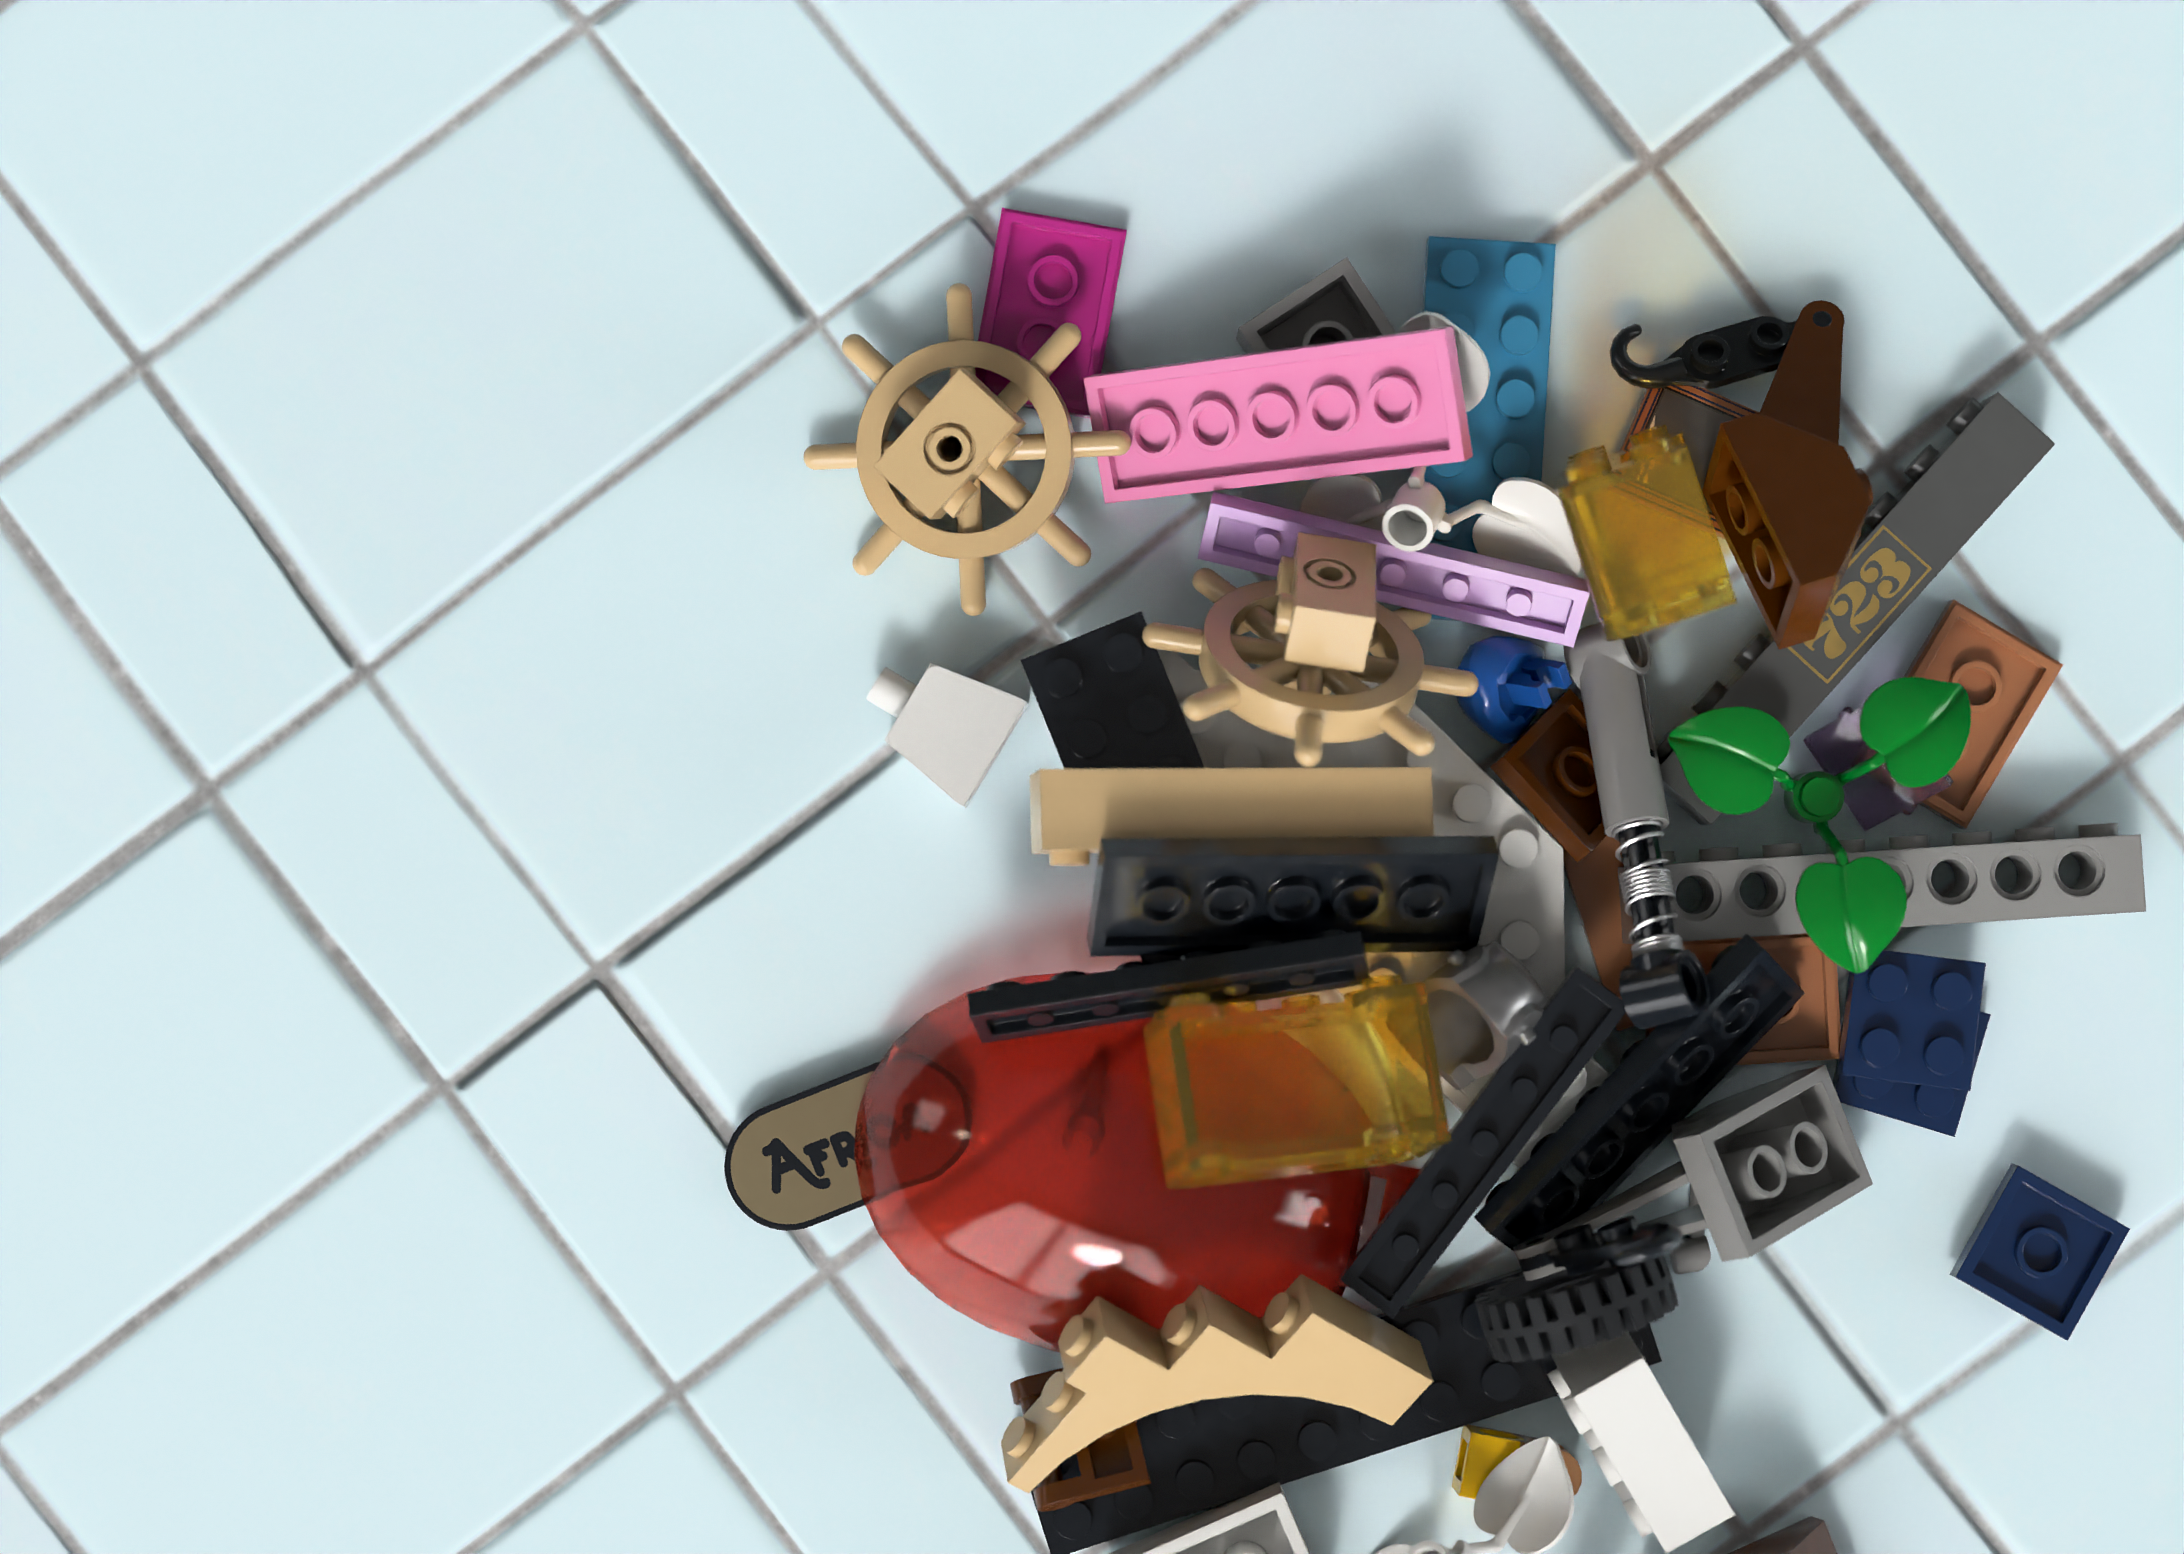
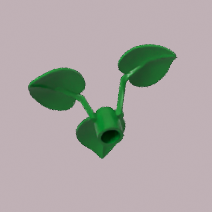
(1732, 767)

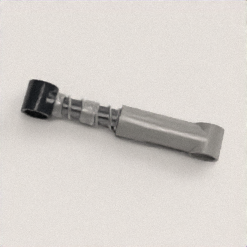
(1662, 977)

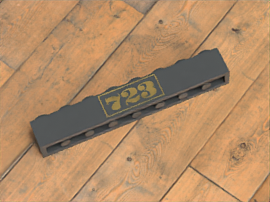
(1890, 566)

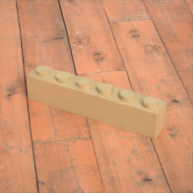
(1082, 806)

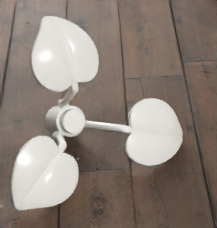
(1519, 525)
(1520, 1503)

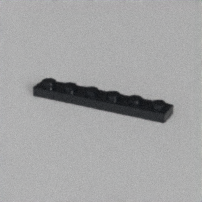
(1142, 989)
(1483, 1143)

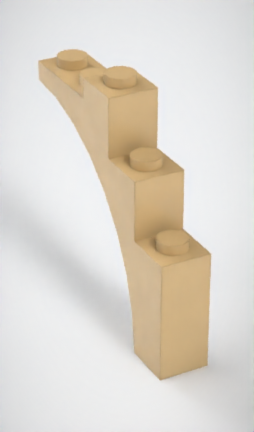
(1211, 1349)

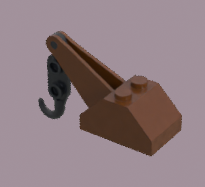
(1776, 475)

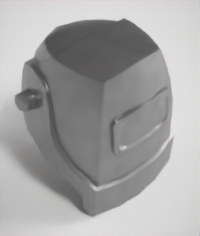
(1481, 1011)

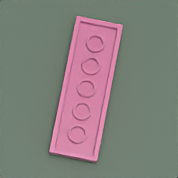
(1283, 415)

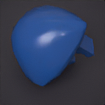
(1511, 685)

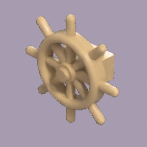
(961, 442)
(1312, 643)

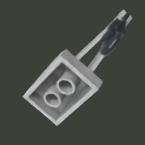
(1757, 1170)

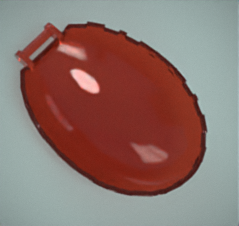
(1037, 1182)

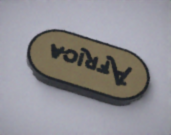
(796, 1156)

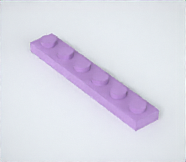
(1426, 580)

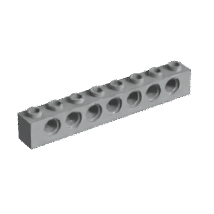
(2108, 881)

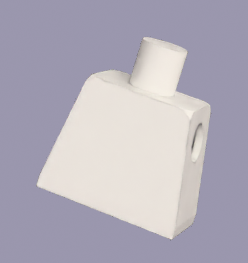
(947, 725)

